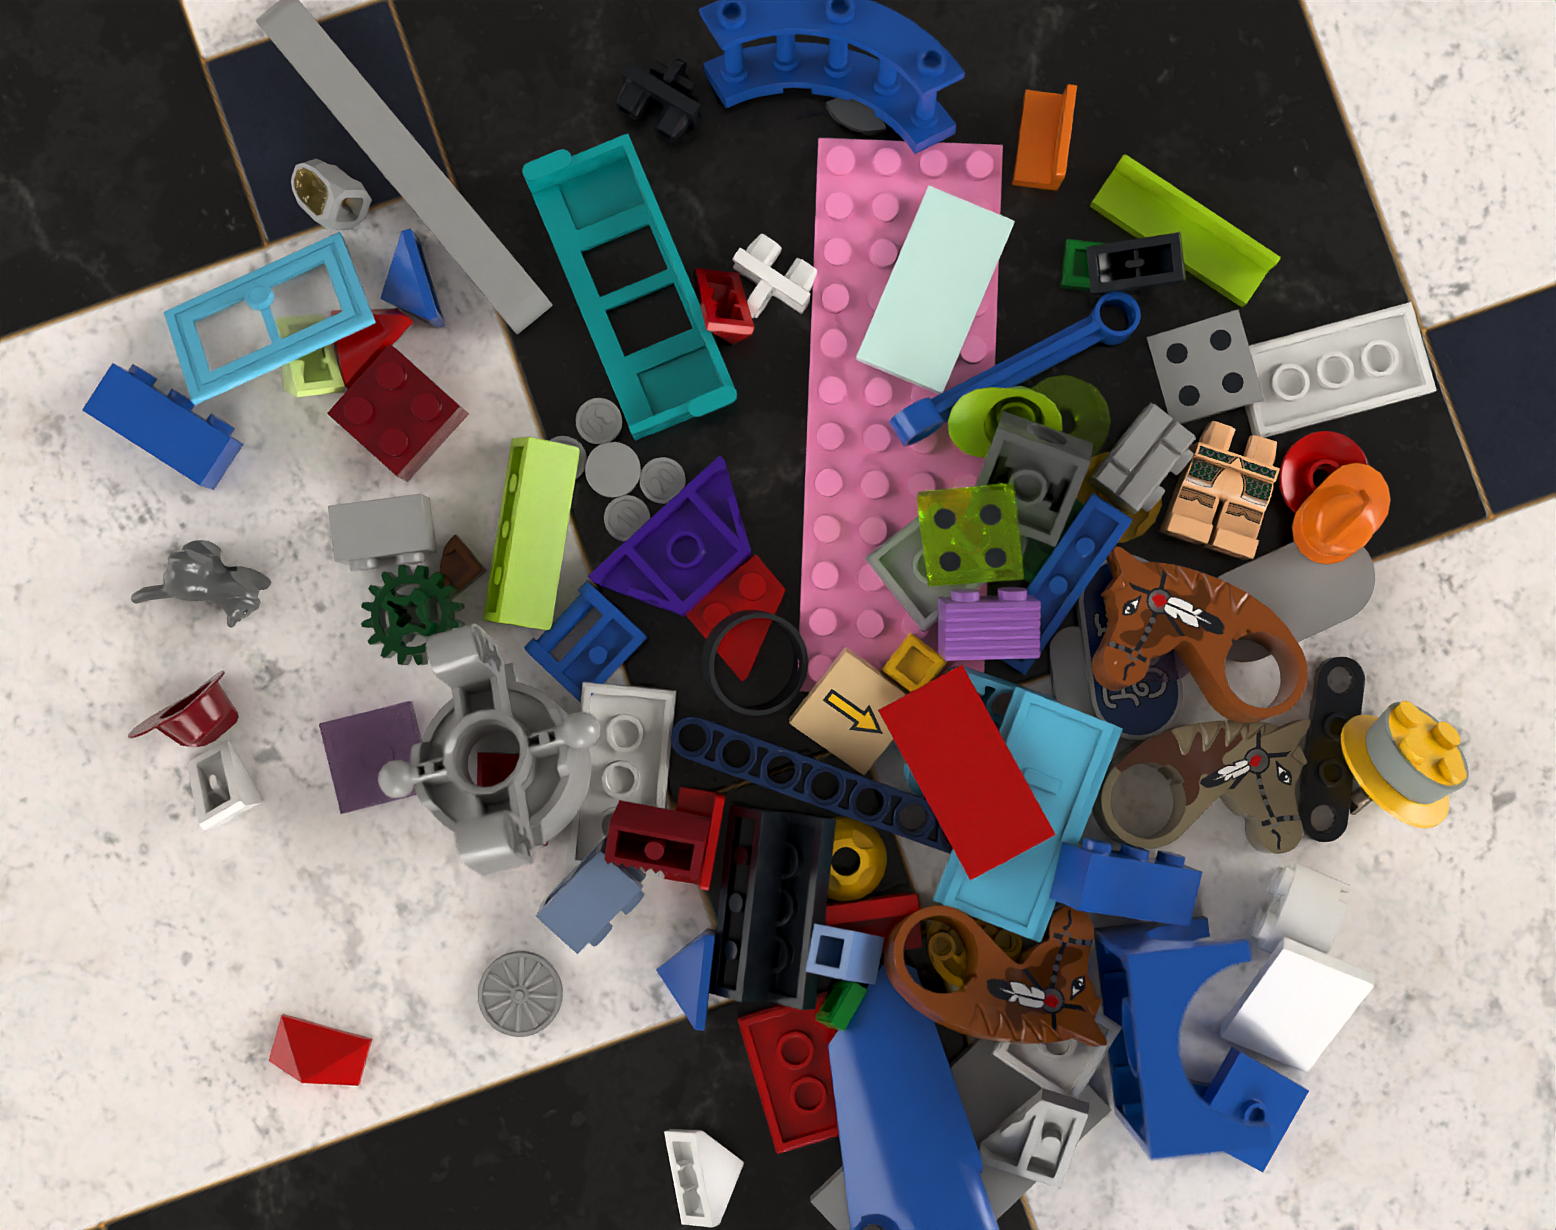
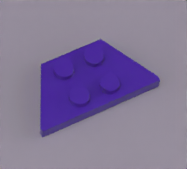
(682, 548)

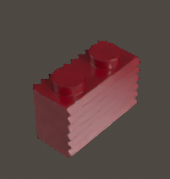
(657, 839)

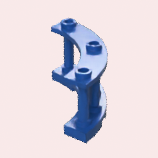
(897, 86)

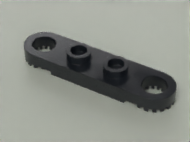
(1326, 775)

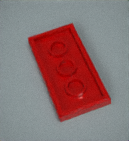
(966, 772)

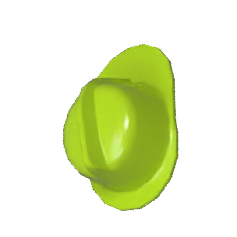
(979, 411)

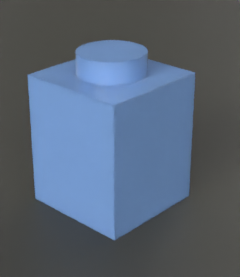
(844, 954)

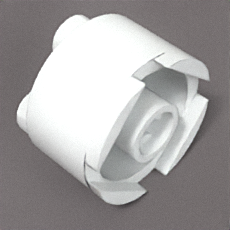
(1302, 909)

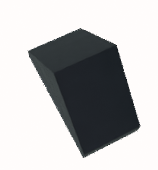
(1136, 264)

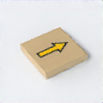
(844, 711)

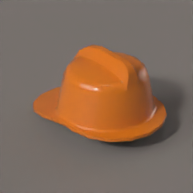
(1341, 514)

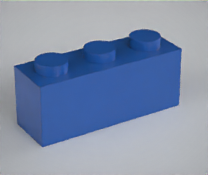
(164, 424)
(1126, 882)

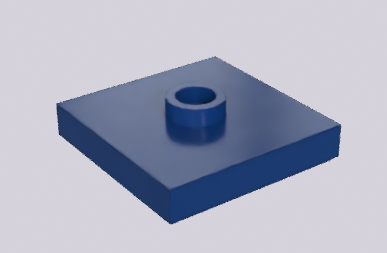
(1255, 1093)

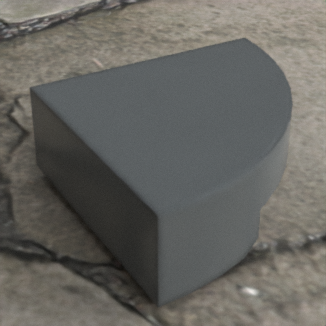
(855, 116)

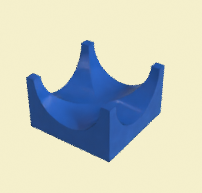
(1145, 987)

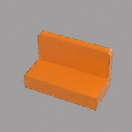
(1044, 138)

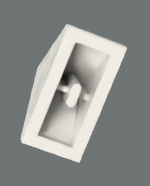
(221, 786)

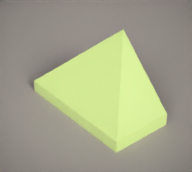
(313, 374)

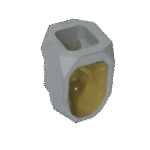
(330, 195)

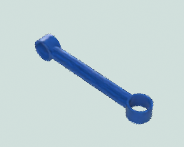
(929, 415)

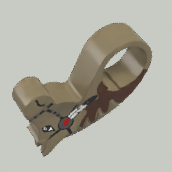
(1242, 763)

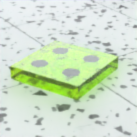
(970, 535)

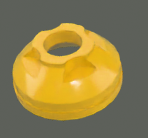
(872, 855)

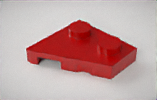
(746, 589)

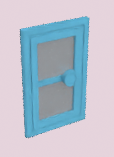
(268, 318)

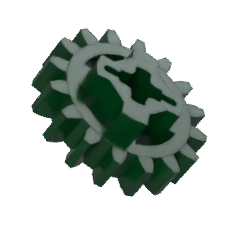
(400, 629)

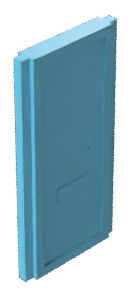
(1064, 765)

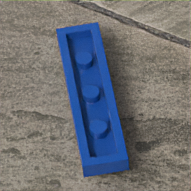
(1073, 566)

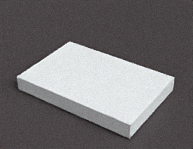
(1296, 1004)

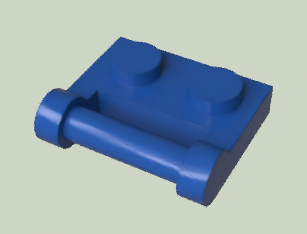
(597, 652)

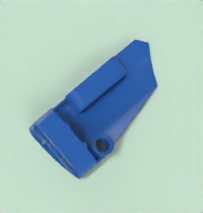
(903, 1122)

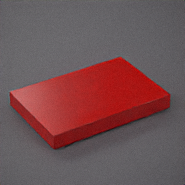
(792, 1072)

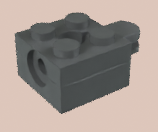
(1045, 471)

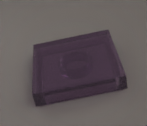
(360, 748)

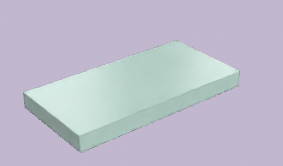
(935, 290)

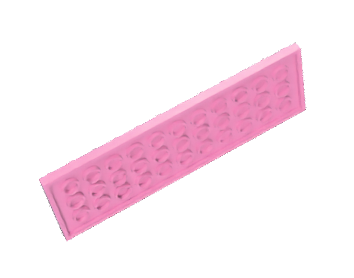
(857, 470)

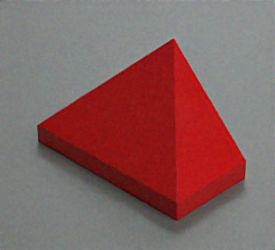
(723, 304)
(361, 348)
(319, 1052)

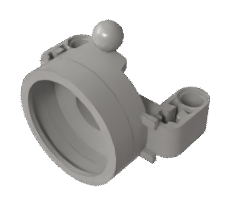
(543, 794)

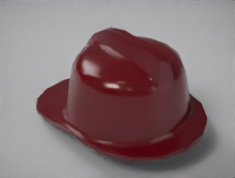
(195, 718)

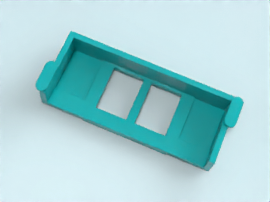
(594, 201)

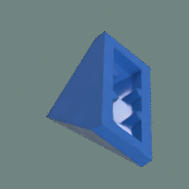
(410, 283)
(689, 977)

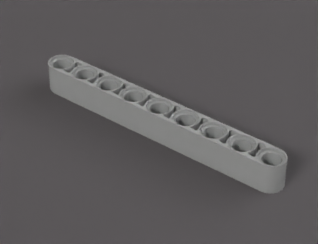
(404, 163)

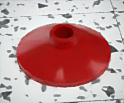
(1313, 452)

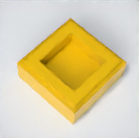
(913, 664)

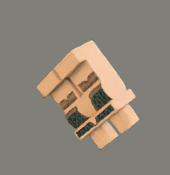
(1223, 493)

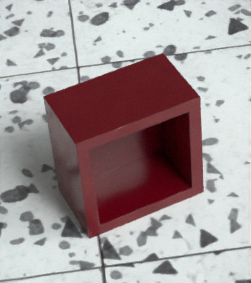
(397, 413)

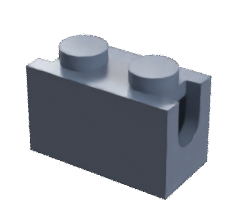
(590, 899)

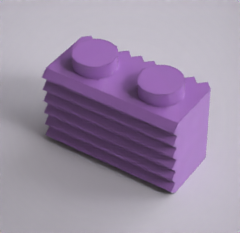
(988, 625)

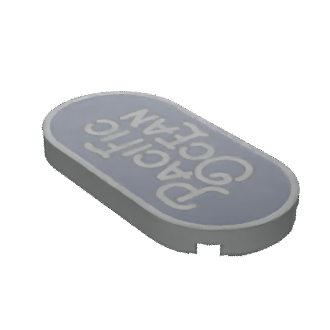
(1139, 708)

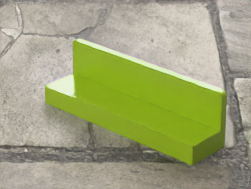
(1211, 246)
(531, 533)

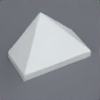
(702, 1176)

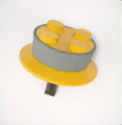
(1404, 763)

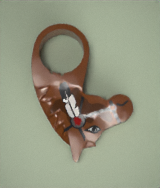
(1197, 615)
(1025, 1001)

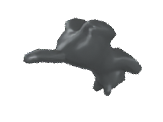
(201, 576)

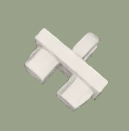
(756, 266)

